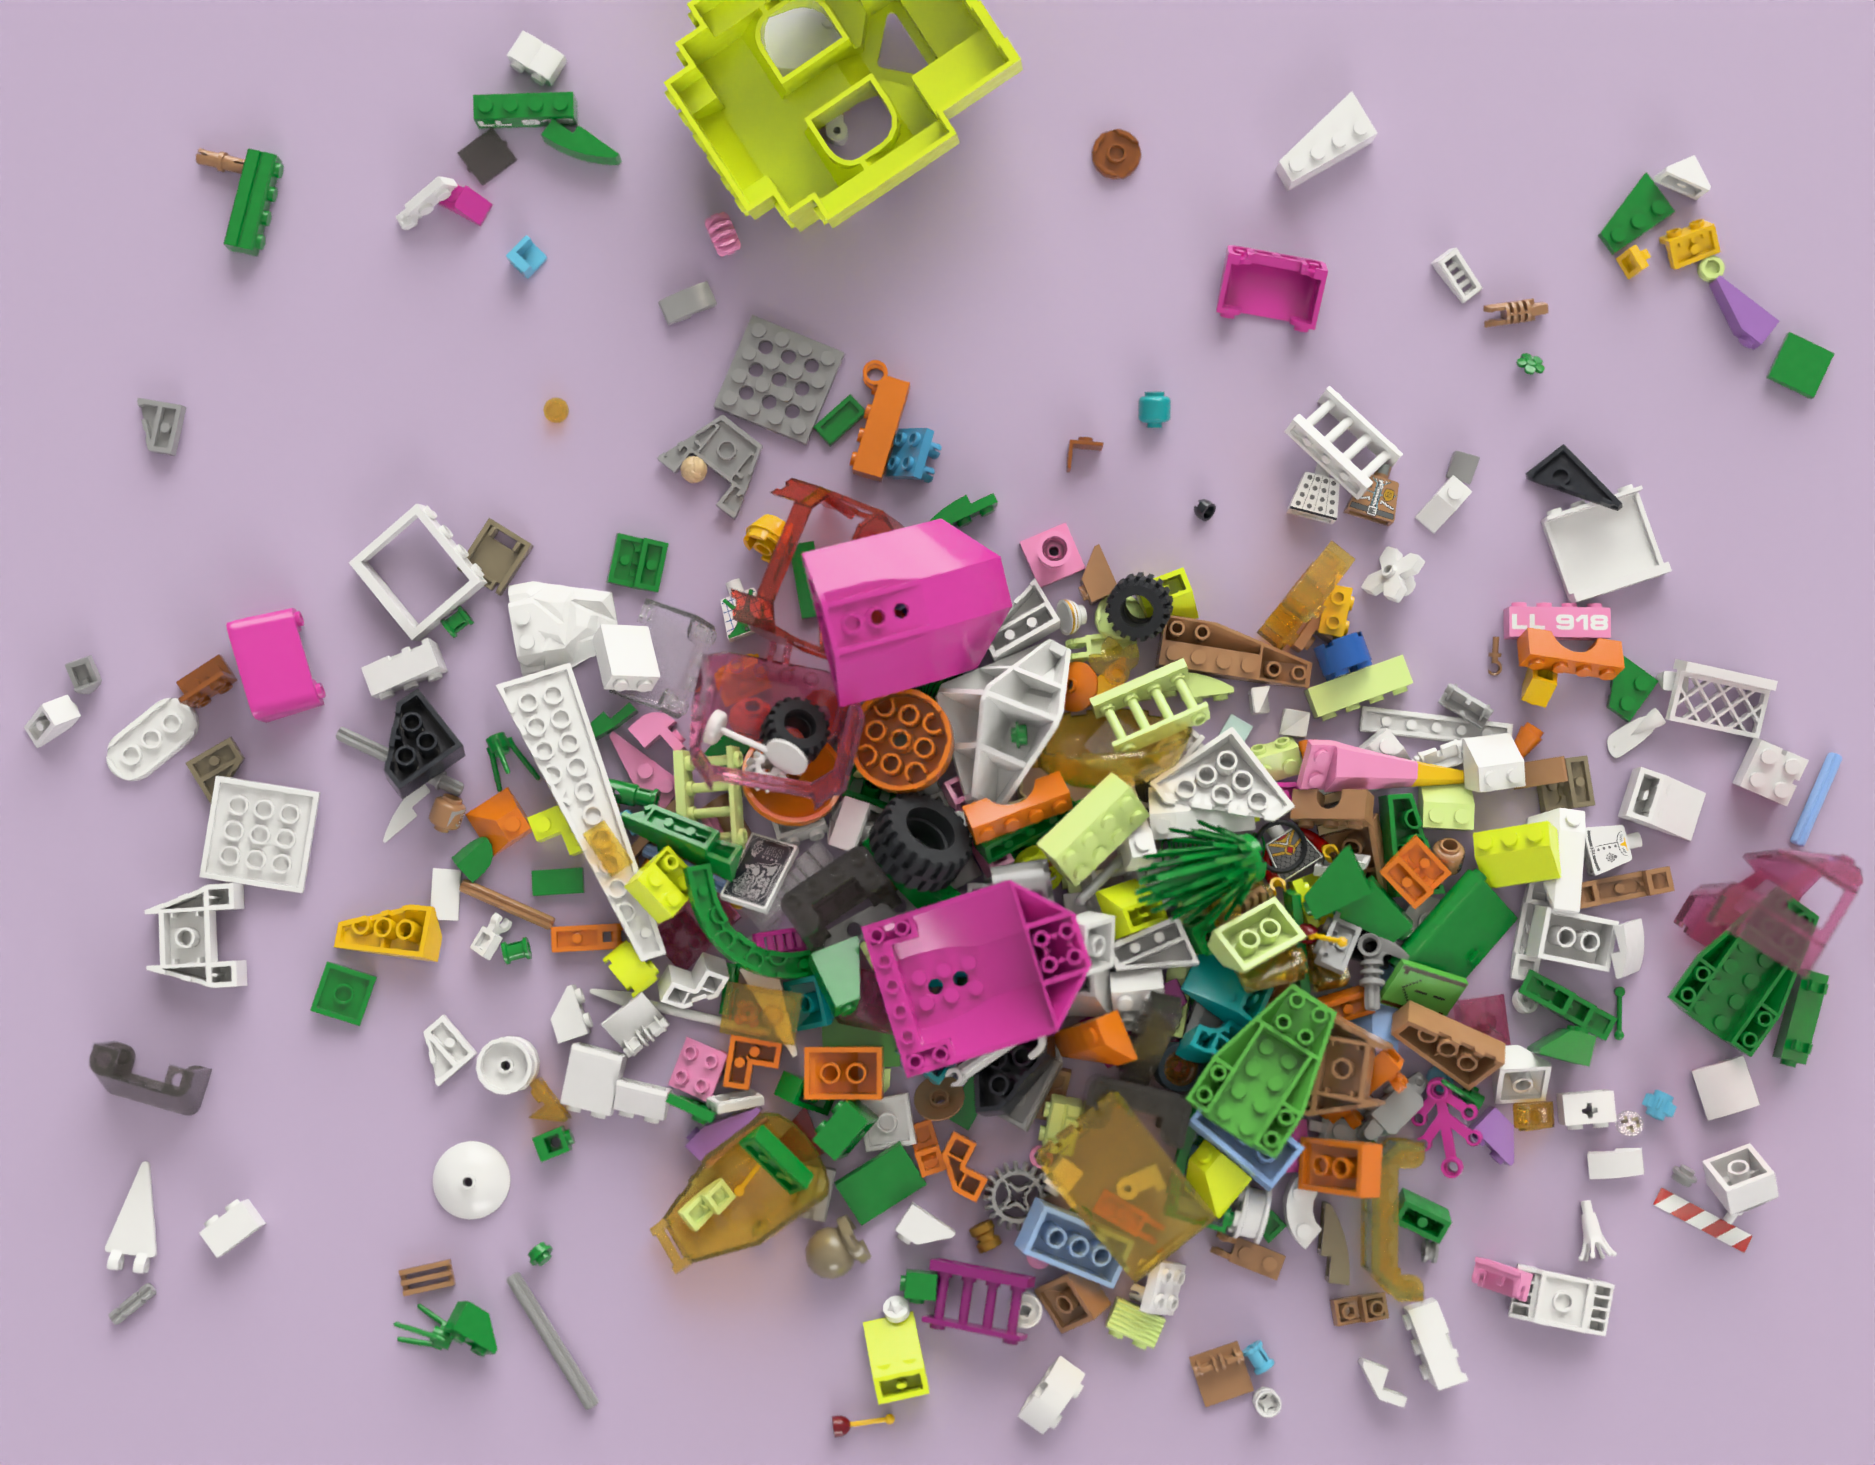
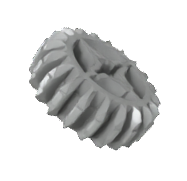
(1007, 1203)

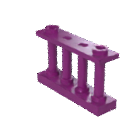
(994, 1278)

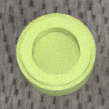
(1710, 268)

